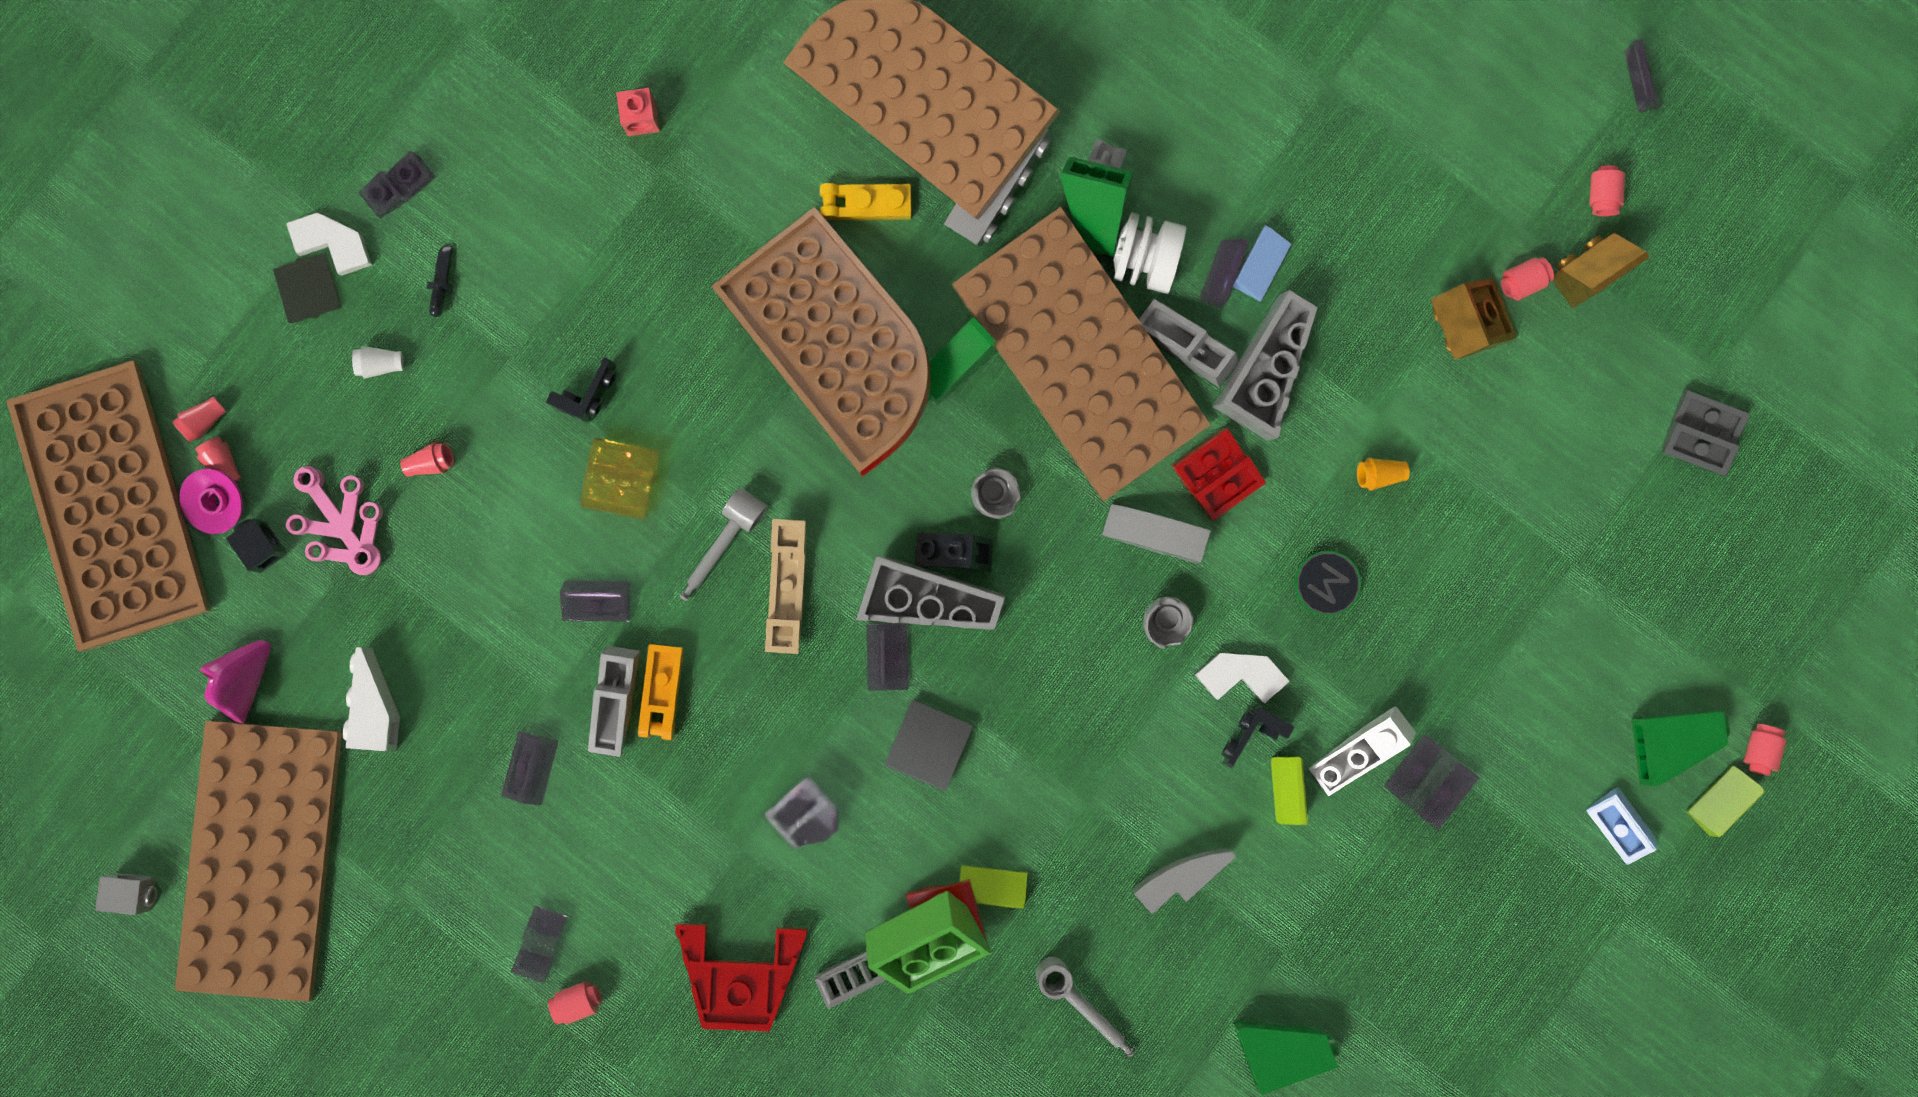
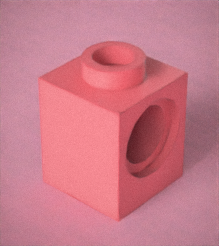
(638, 112)

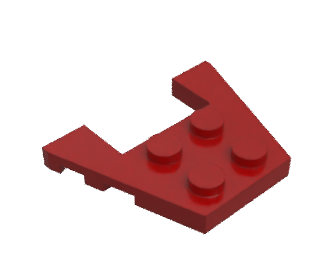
(738, 992)

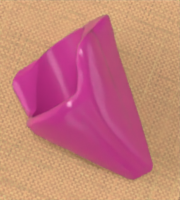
(236, 679)

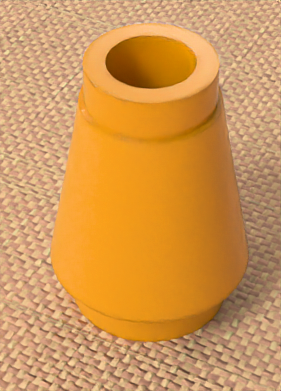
(1380, 473)

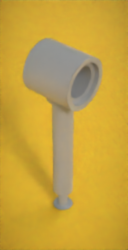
(743, 512)
(1065, 989)

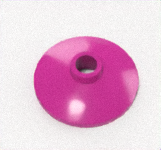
(200, 505)

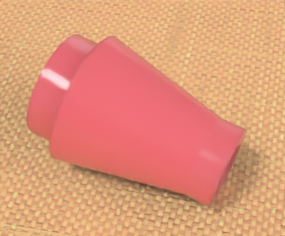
(198, 419)
(217, 455)
(429, 460)

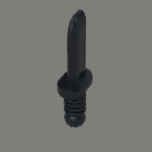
(440, 281)

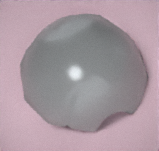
(995, 493)
(1167, 622)

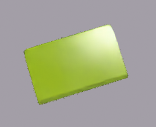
(1289, 790)
(1725, 801)
(996, 886)

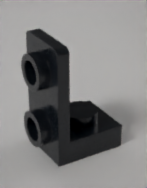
(591, 405)
(954, 551)
(1270, 726)

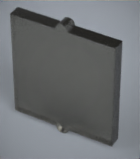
(307, 288)

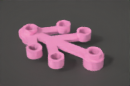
(339, 524)

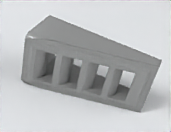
(845, 994)

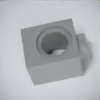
(126, 893)

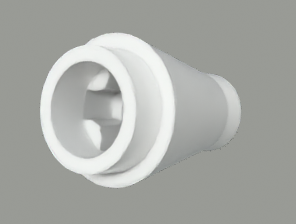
(374, 362)

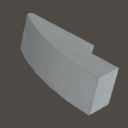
(1188, 343)
(1156, 533)
(613, 700)
(1182, 876)

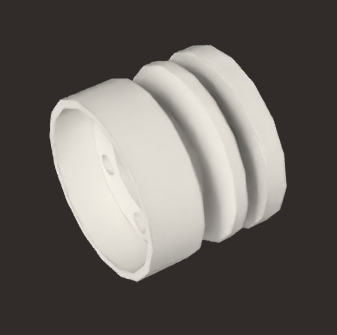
(1149, 252)

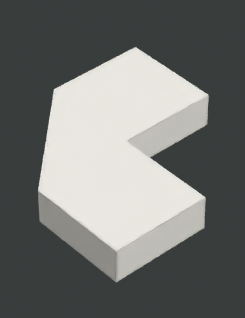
(319, 232)
(1228, 669)

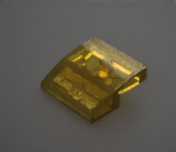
(619, 478)

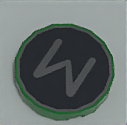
(1327, 583)

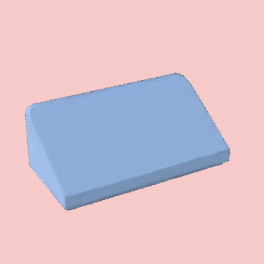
(1262, 264)
(1623, 826)

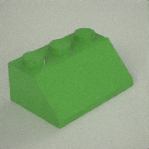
(925, 943)

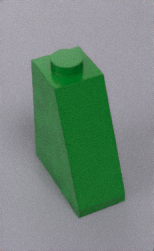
(1097, 201)
(959, 360)
(1676, 743)
(1284, 1053)

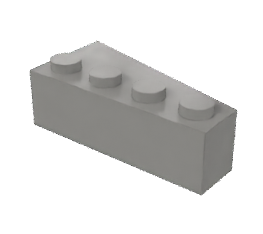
(985, 228)
(1265, 374)
(923, 597)

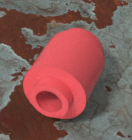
(1607, 191)
(1527, 278)
(1765, 749)
(575, 1003)

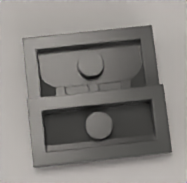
(1705, 432)
(928, 745)

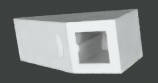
(372, 712)
(1364, 751)

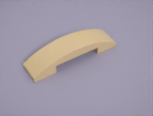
(786, 586)

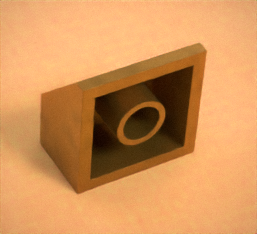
(1597, 267)
(1473, 318)

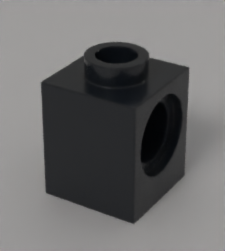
(256, 545)

